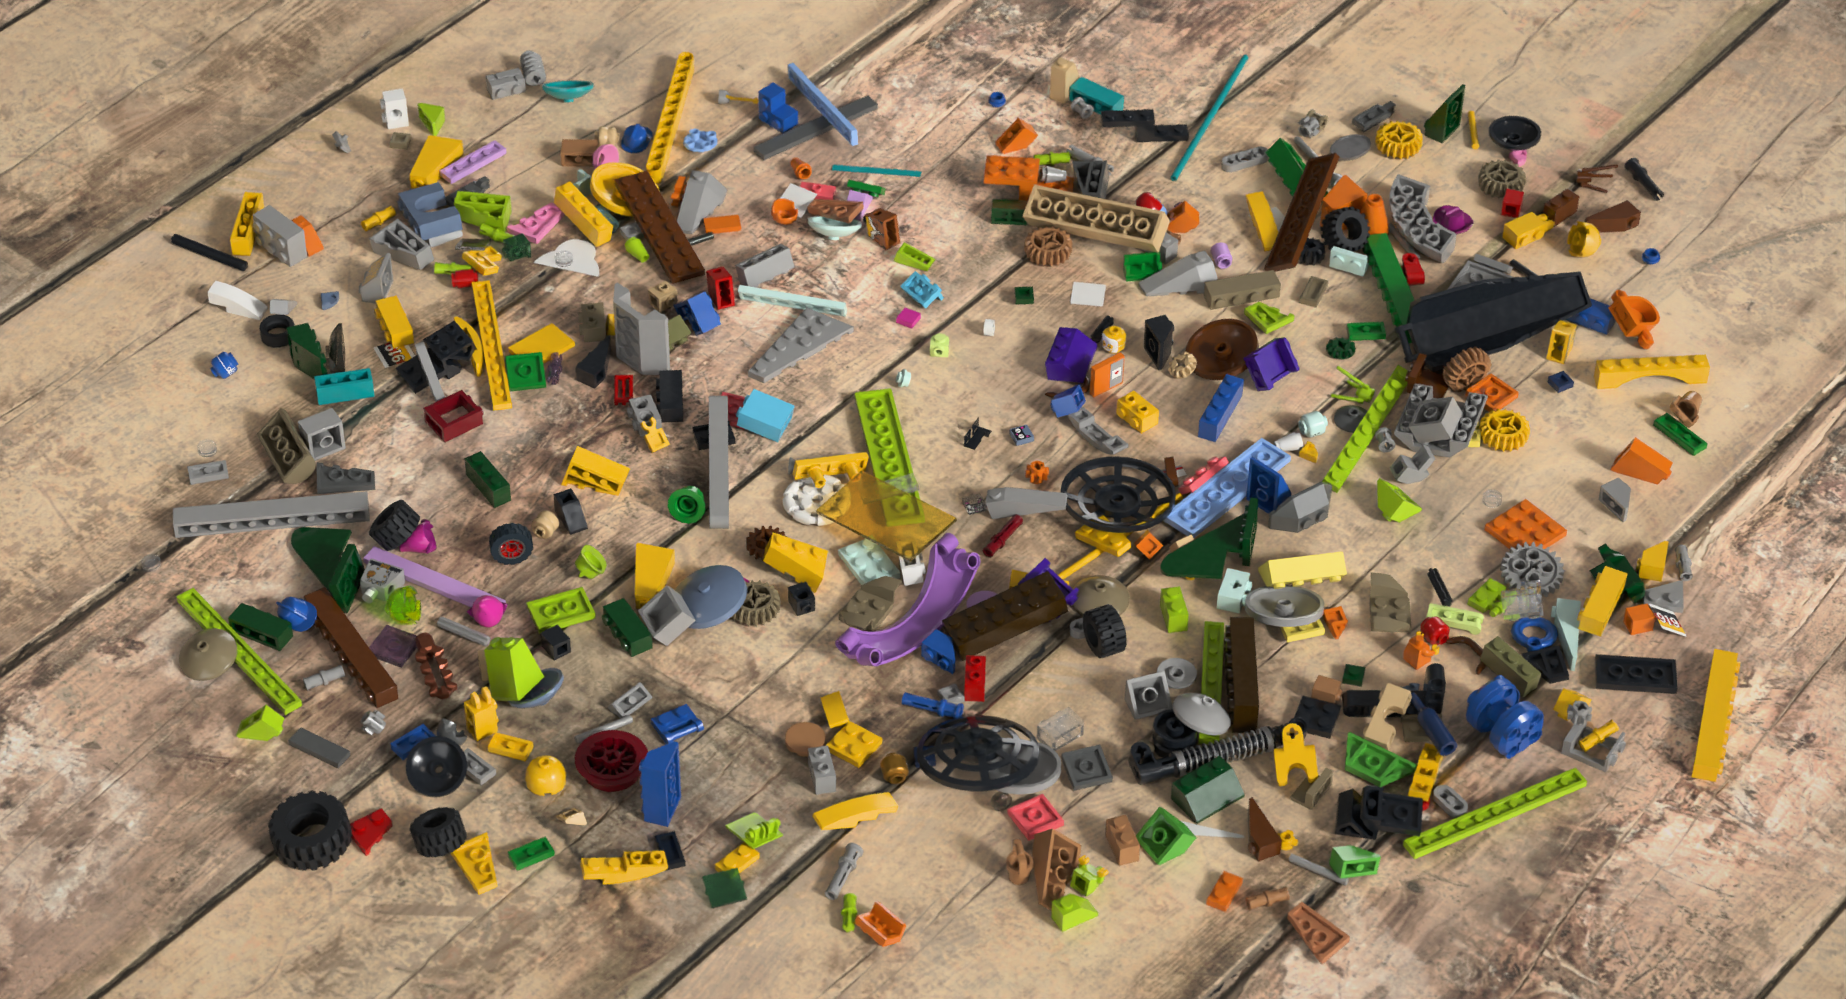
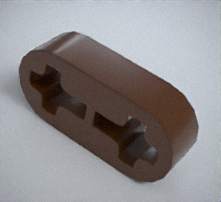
(1171, 470)

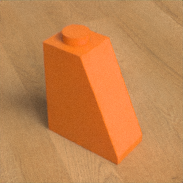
(1642, 463)

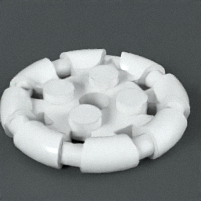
(798, 499)

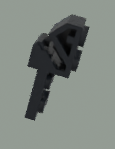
(444, 350)
(1377, 812)

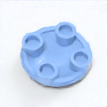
(700, 140)

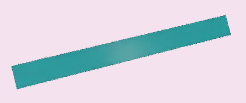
(876, 170)

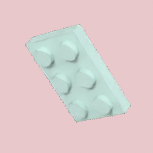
(868, 561)

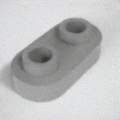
(1450, 801)

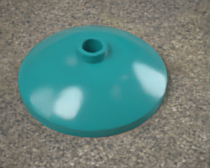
(568, 89)

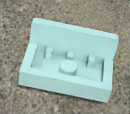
(1348, 261)

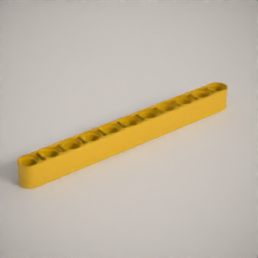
(670, 116)

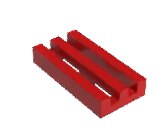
(623, 399)

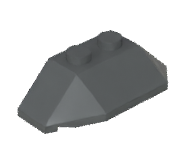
(1302, 509)

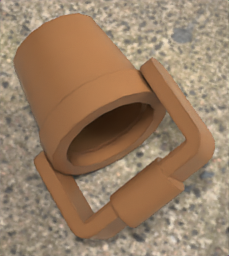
(1687, 407)
(1019, 864)

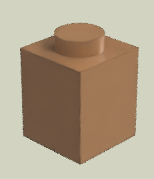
(1327, 689)

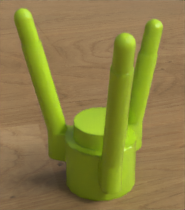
(1363, 391)

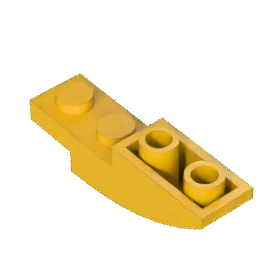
(629, 867)

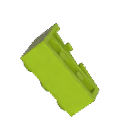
(484, 208)

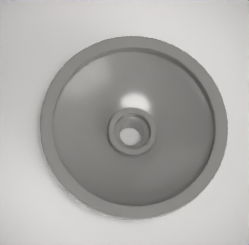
(1201, 713)

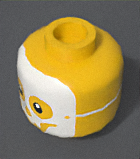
(1114, 339)

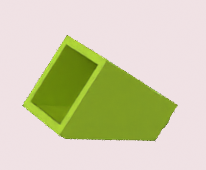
(511, 669)

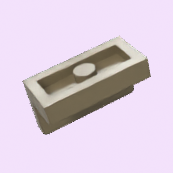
(1310, 793)

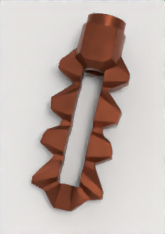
(427, 650)

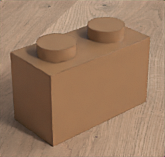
(578, 152)
(1122, 840)

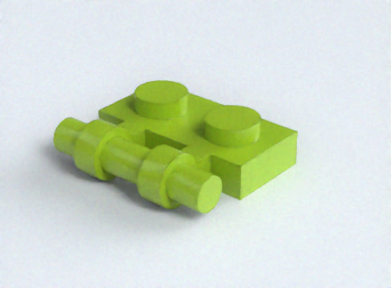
(1486, 596)

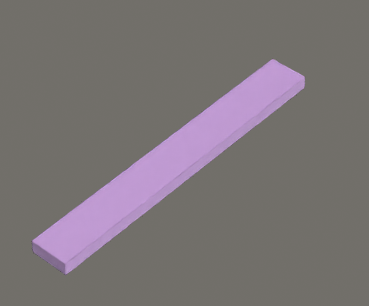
(429, 578)

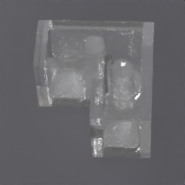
(1523, 602)

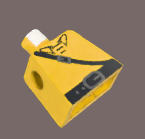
(1562, 335)

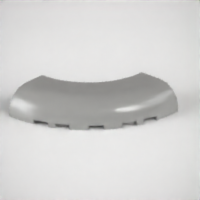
(1414, 221)

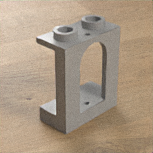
(1614, 745)

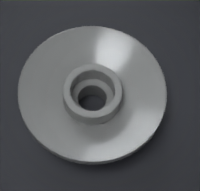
(1178, 672)

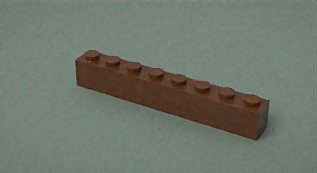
(352, 649)

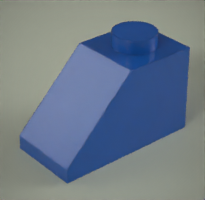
(1068, 401)

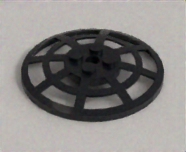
(1128, 497)
(979, 747)

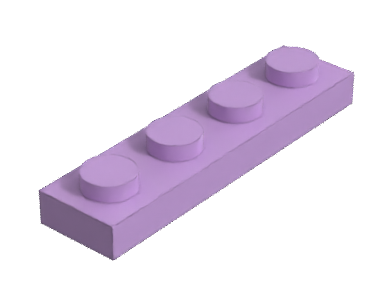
(473, 162)

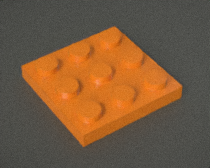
(1525, 524)

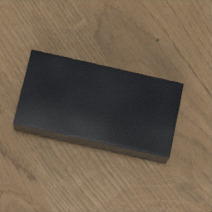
(670, 845)

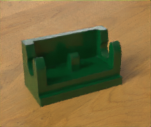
(1008, 212)

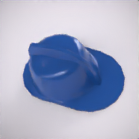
(636, 138)
(298, 612)

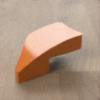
(1335, 621)

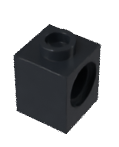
(801, 598)

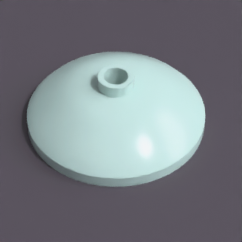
(833, 228)

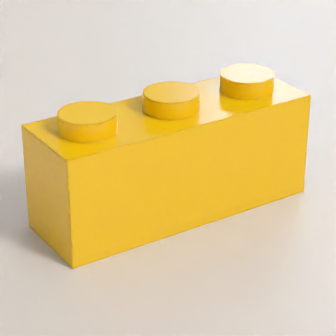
(394, 322)

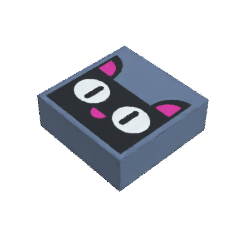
(1021, 435)

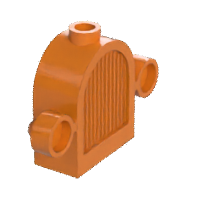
(1635, 316)

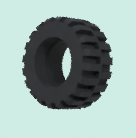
(312, 850)

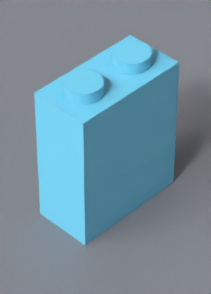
(765, 415)

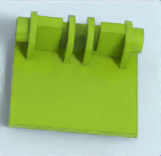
(755, 830)

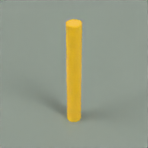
(1473, 130)

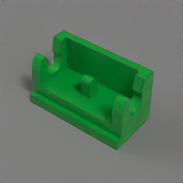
(1141, 265)

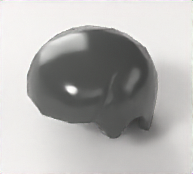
(448, 729)

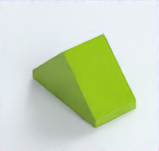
(432, 117)

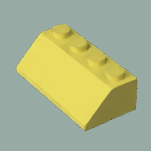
(1303, 569)

